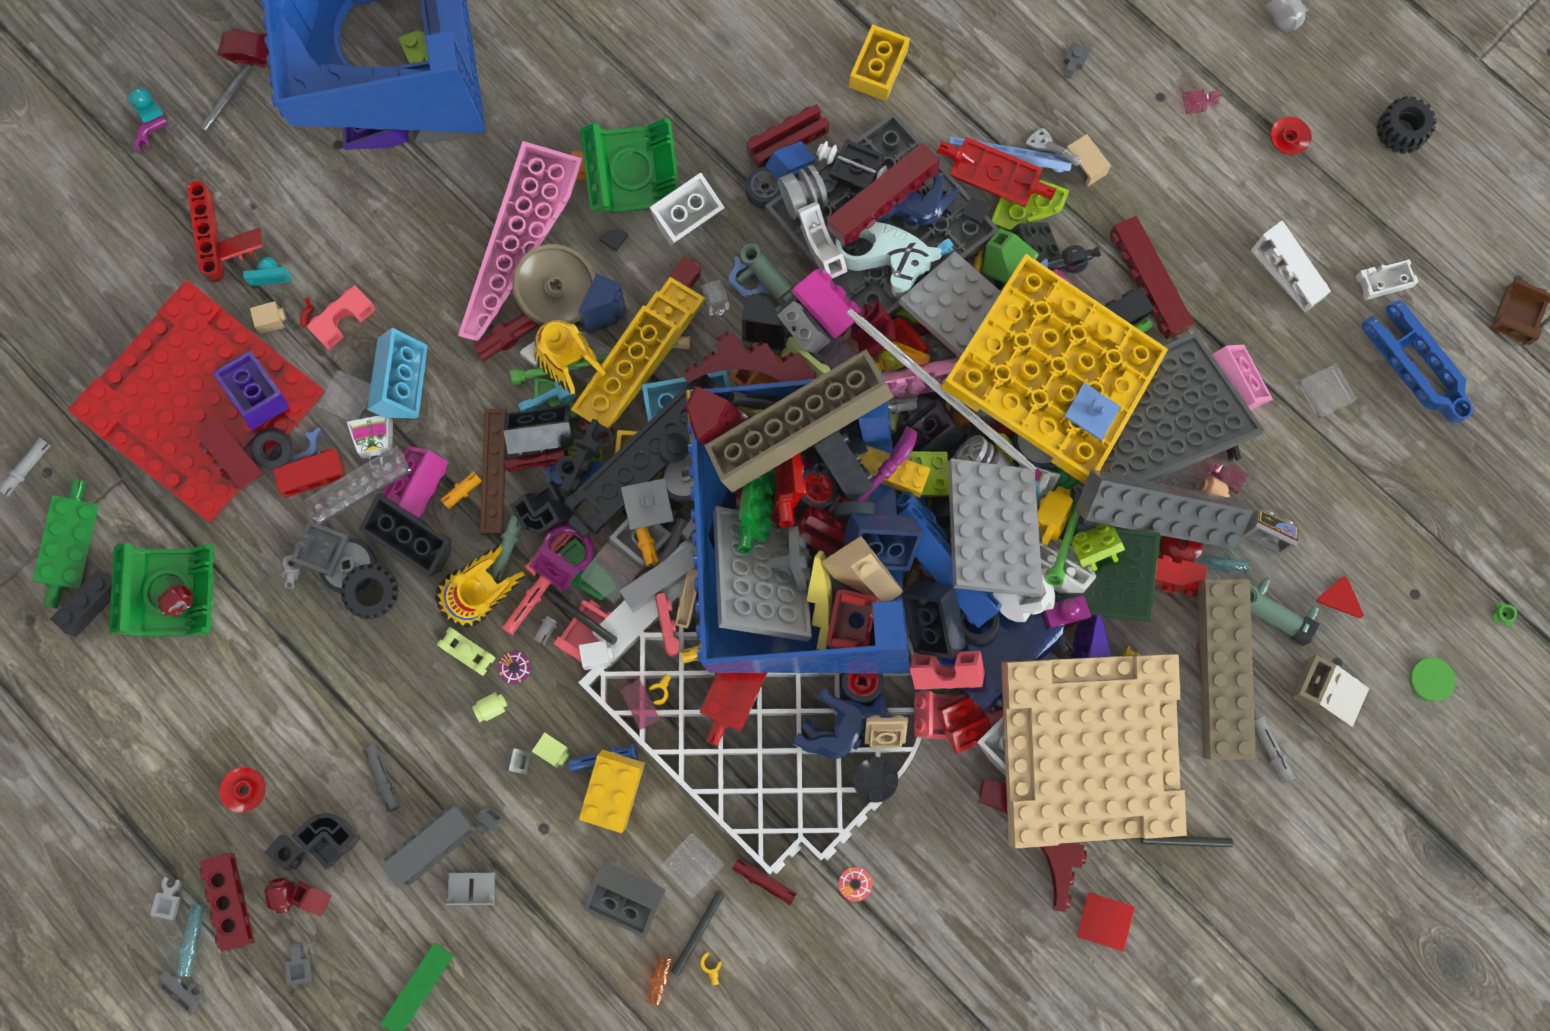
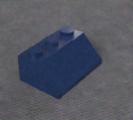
(602, 304)
(890, 537)

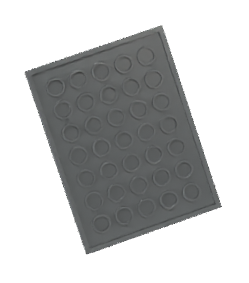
(1182, 416)

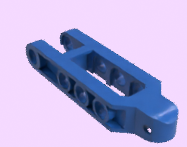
(1453, 402)

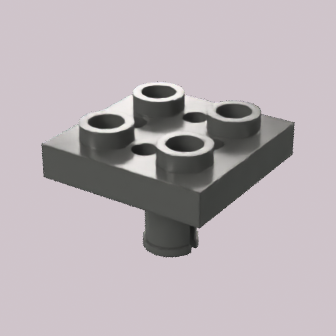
(796, 560)

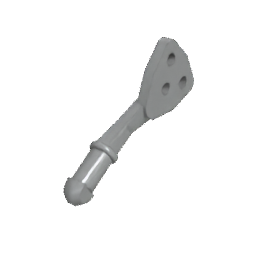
(1048, 145)

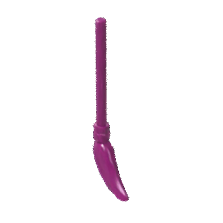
(897, 457)

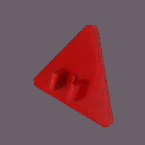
(1342, 598)

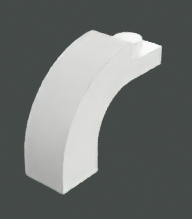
(819, 241)

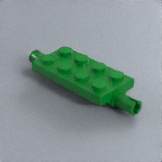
(755, 511)
(65, 543)

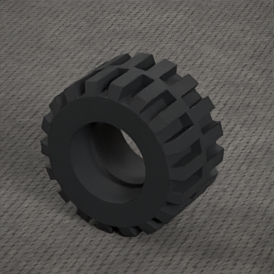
(1413, 112)
(363, 610)

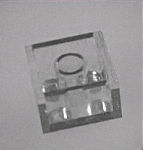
(692, 865)

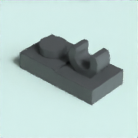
(185, 999)

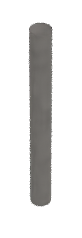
(210, 119)

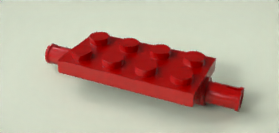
(995, 172)
(789, 488)
(730, 701)

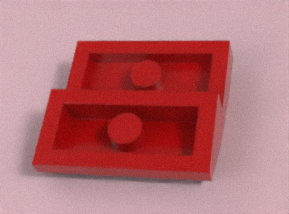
(963, 723)
(1106, 921)

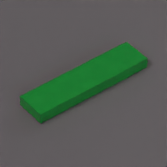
(417, 989)

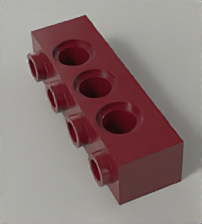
(237, 909)

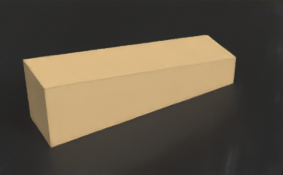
(687, 600)

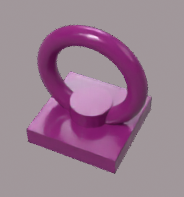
(555, 566)

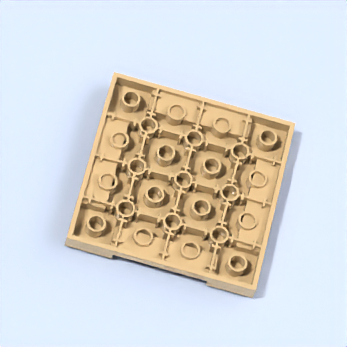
(1092, 749)

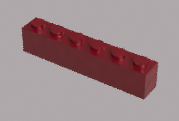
(883, 194)
(1151, 277)

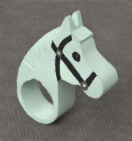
(895, 248)

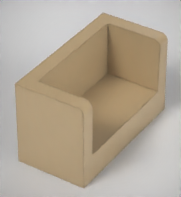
(1093, 161)

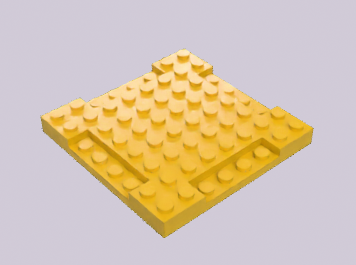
(1037, 354)

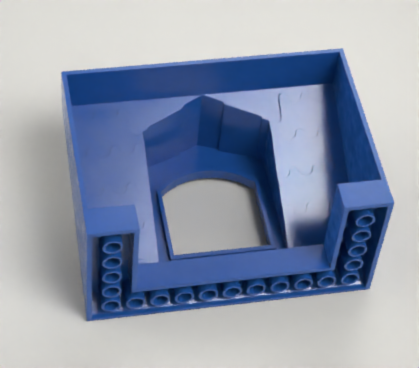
(320, 88)
(748, 652)

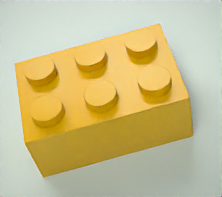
(879, 62)
(611, 791)

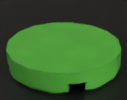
(1432, 679)

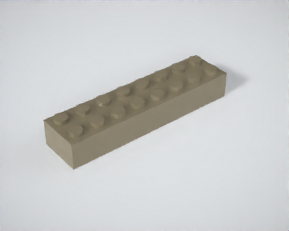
(798, 421)
(1226, 669)

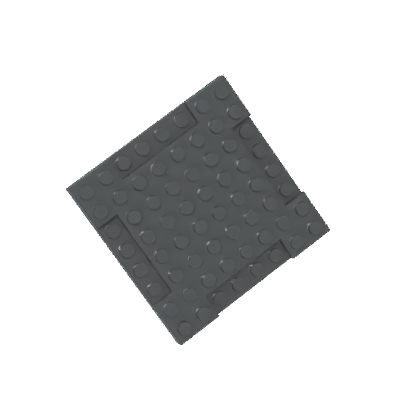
(874, 284)

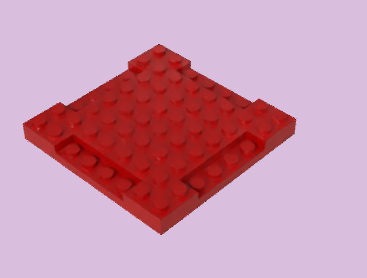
(166, 396)

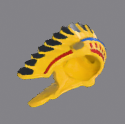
(559, 345)
(472, 592)

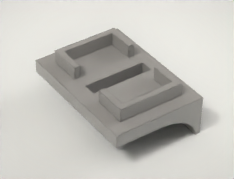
(460, 888)

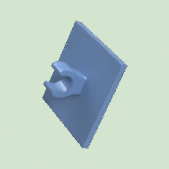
(1092, 411)

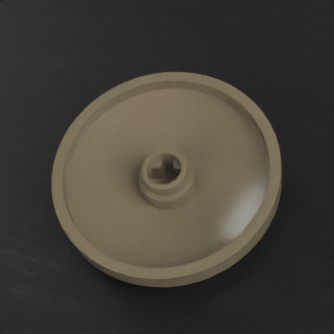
(552, 283)

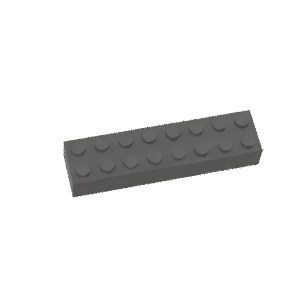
(1163, 509)

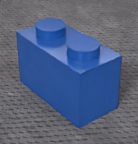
(790, 160)

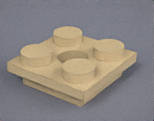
(886, 731)

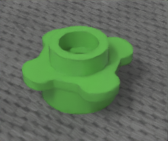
(1511, 613)

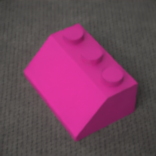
(826, 302)
(420, 484)

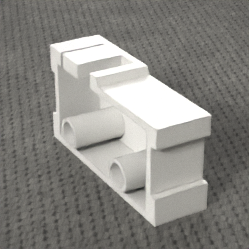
(1386, 279)

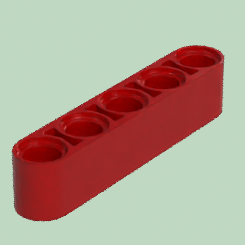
(200, 224)

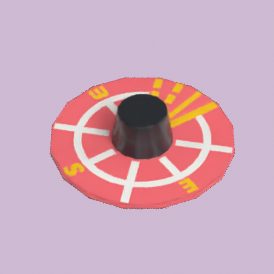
(855, 884)

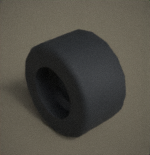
(261, 457)

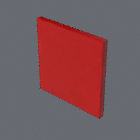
(241, 244)

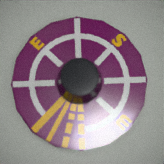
(514, 667)

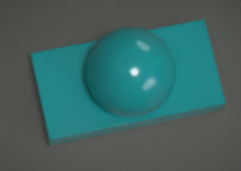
(144, 104)
(267, 273)

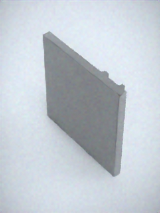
(647, 504)

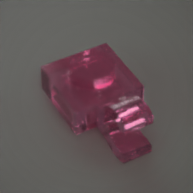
(1197, 101)
(1231, 475)

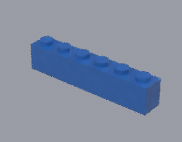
(936, 558)

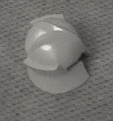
(1287, 14)

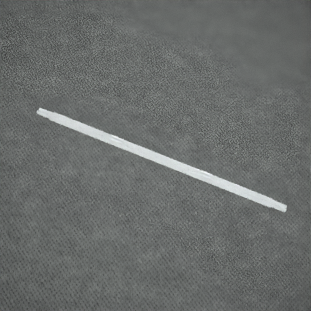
(958, 405)

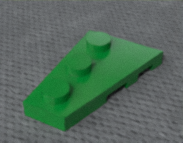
(574, 553)

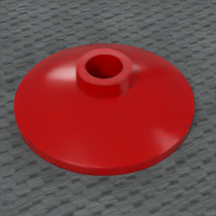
(1296, 130)
(1171, 547)
(232, 787)

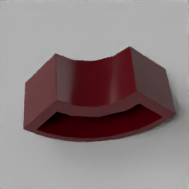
(244, 47)

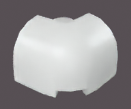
(1020, 607)

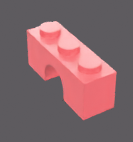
(352, 304)
(930, 674)

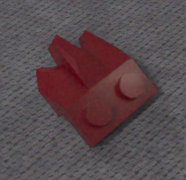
(879, 319)

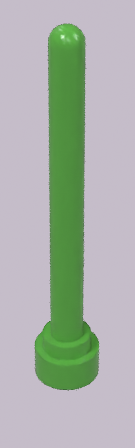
(519, 375)
(1056, 575)

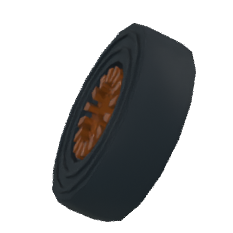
(844, 509)

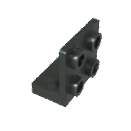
(1039, 238)

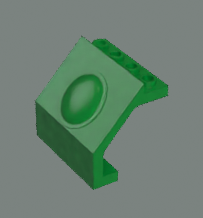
(629, 166)
(144, 574)

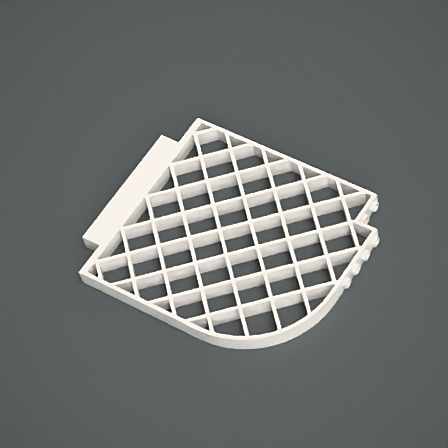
(631, 627)

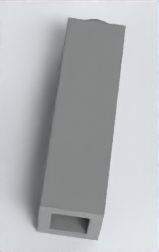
(658, 579)

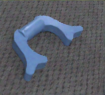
(739, 267)
(312, 450)

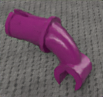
(145, 129)

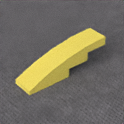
(821, 594)

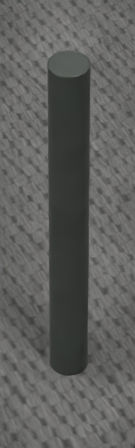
(594, 626)
(1190, 841)
(698, 932)

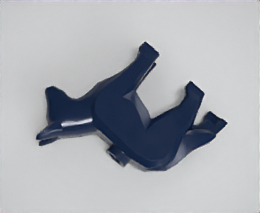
(925, 208)
(848, 725)

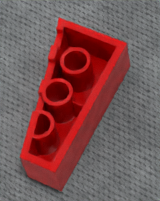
(1179, 576)

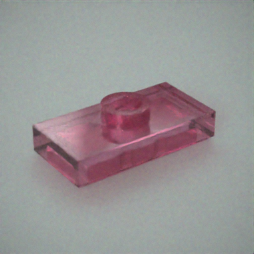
(640, 704)

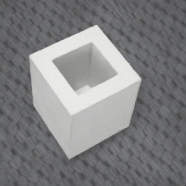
(596, 655)

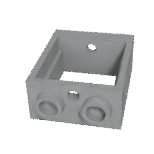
(808, 330)

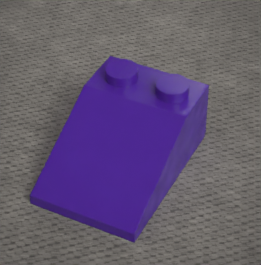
(372, 138)
(251, 390)
(1091, 639)

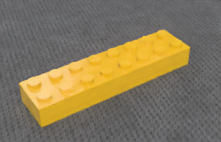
(907, 477)

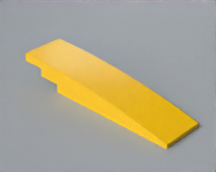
(639, 353)

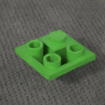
(1004, 254)

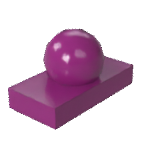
(1067, 612)

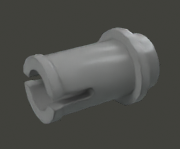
(545, 630)

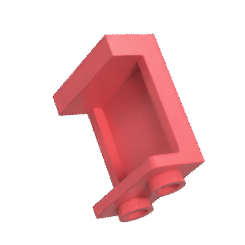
(578, 633)
(927, 720)

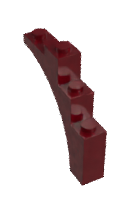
(760, 359)
(1058, 857)

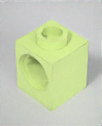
(551, 750)

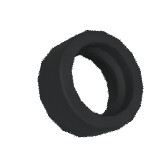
(978, 639)

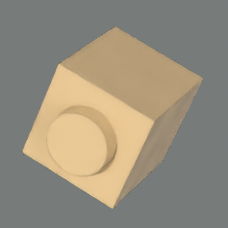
(268, 317)

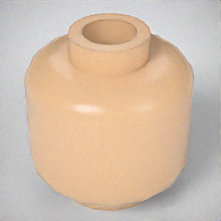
(1214, 486)

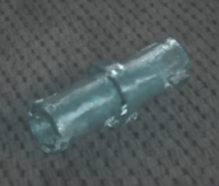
(1226, 563)

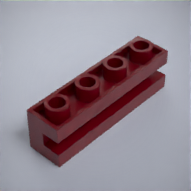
(803, 127)
(822, 530)

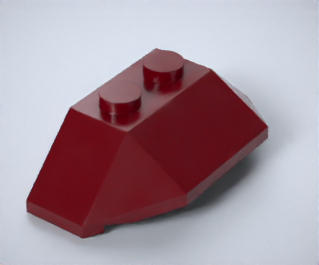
(711, 415)

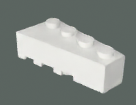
(1290, 266)

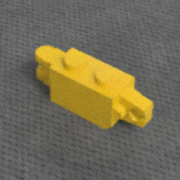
(1054, 514)

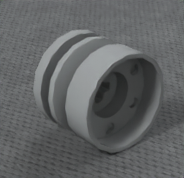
(804, 191)
(981, 450)

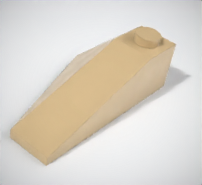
(862, 570)

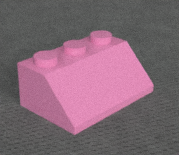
(1243, 374)

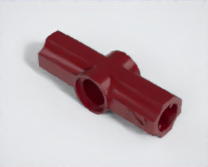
(504, 336)

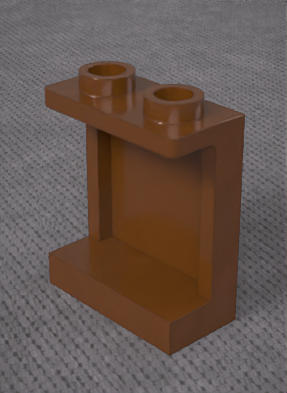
(1521, 311)

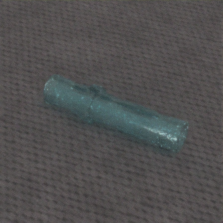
(190, 940)

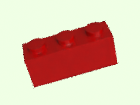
(309, 472)

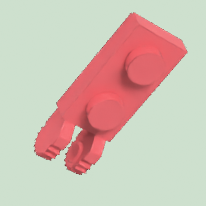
(667, 626)

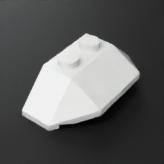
(1076, 578)

